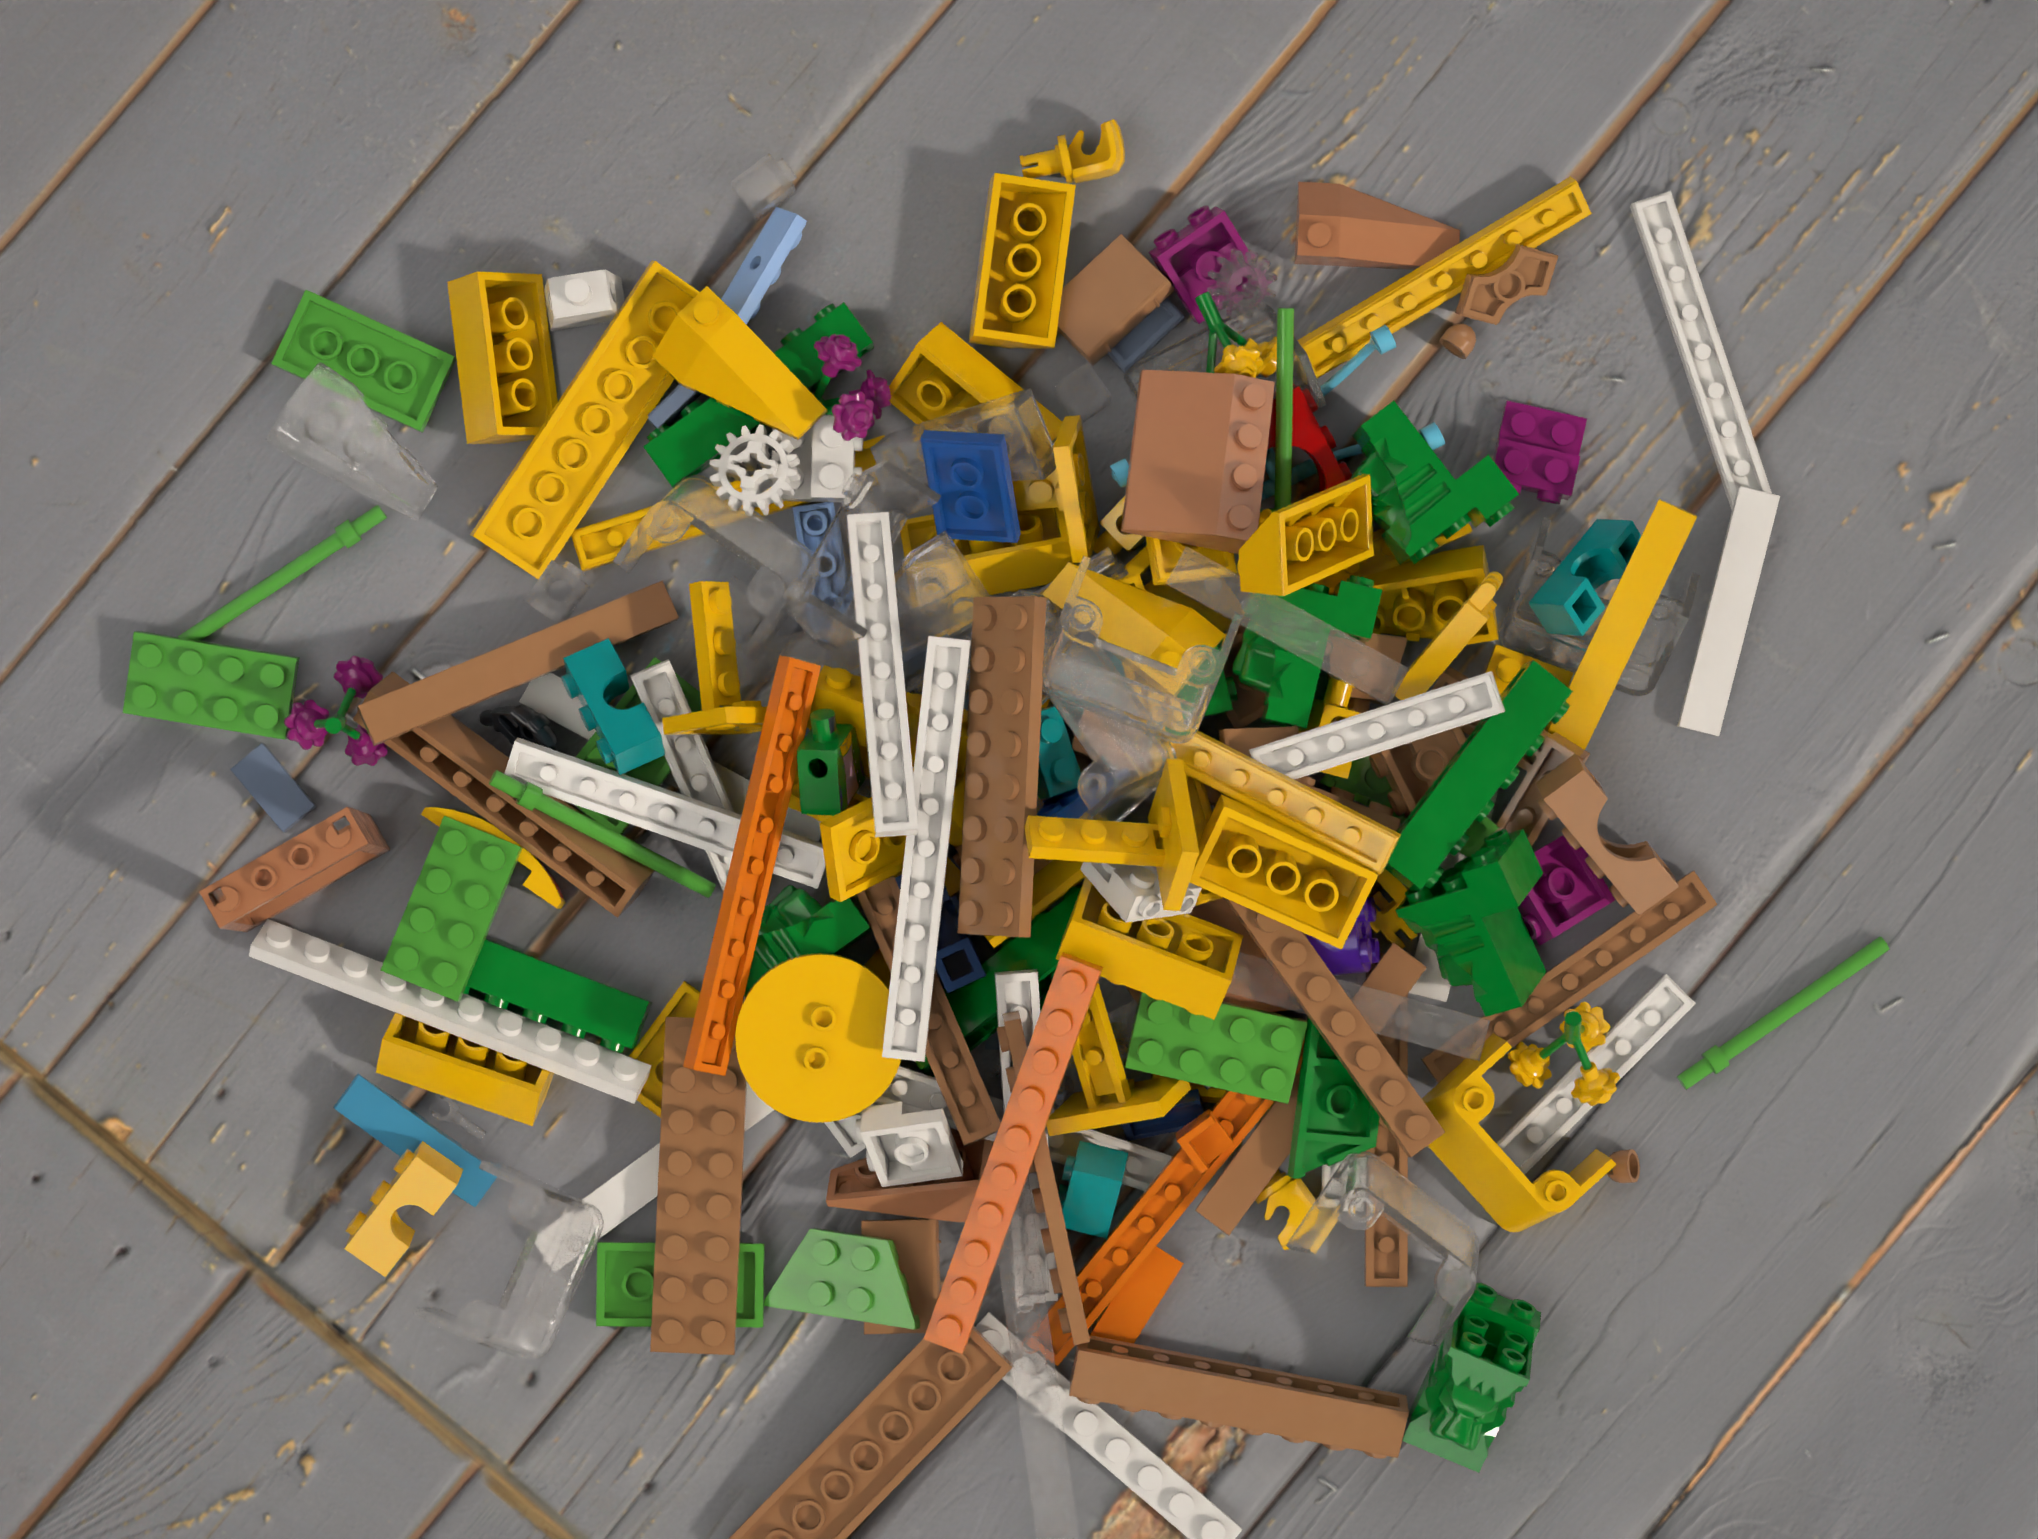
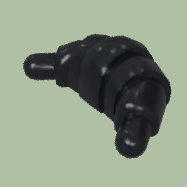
(520, 723)

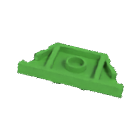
(845, 1279)

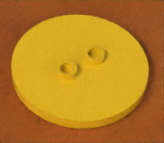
(816, 1038)

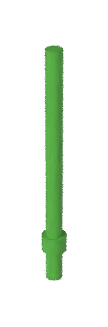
(1284, 407)
(346, 535)
(531, 797)
(1717, 1057)

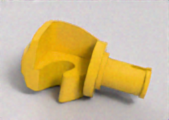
(1074, 163)
(1289, 1193)

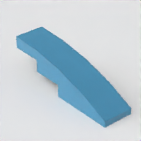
(405, 1129)

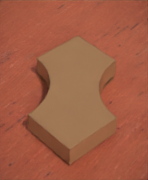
(1522, 275)

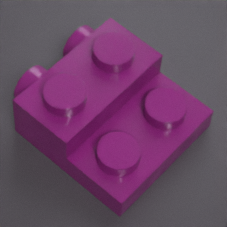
(1193, 251)
(1539, 450)
(1563, 893)

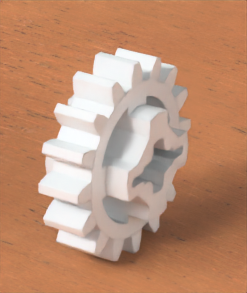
(753, 487)

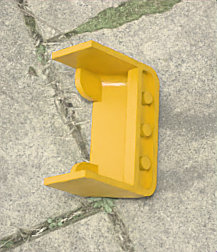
(1483, 1166)

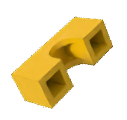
(421, 1180)

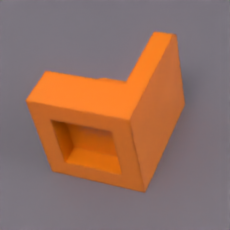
(1204, 1140)

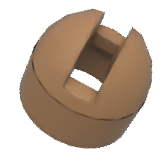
(1459, 340)
(1626, 1168)

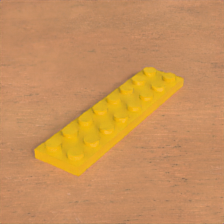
(586, 429)

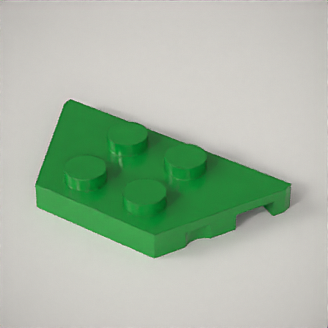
(1330, 1111)

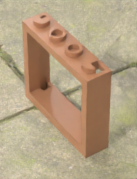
(294, 871)

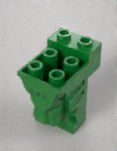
(1415, 492)
(1289, 680)
(1476, 923)
(801, 926)
(1474, 1378)

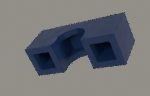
(956, 955)

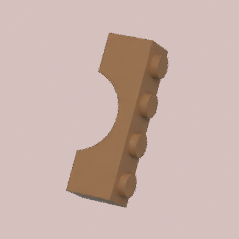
(1634, 869)

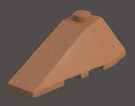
(1359, 230)
(942, 1199)

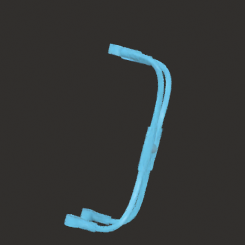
(1380, 340)

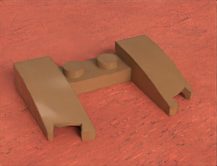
(1523, 809)

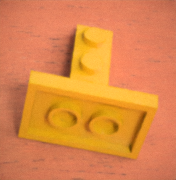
(1066, 488)
(716, 670)
(1165, 842)
(850, 849)
(1106, 1092)

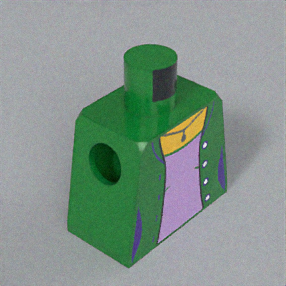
(828, 765)

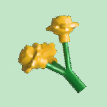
(1247, 359)
(1582, 1031)

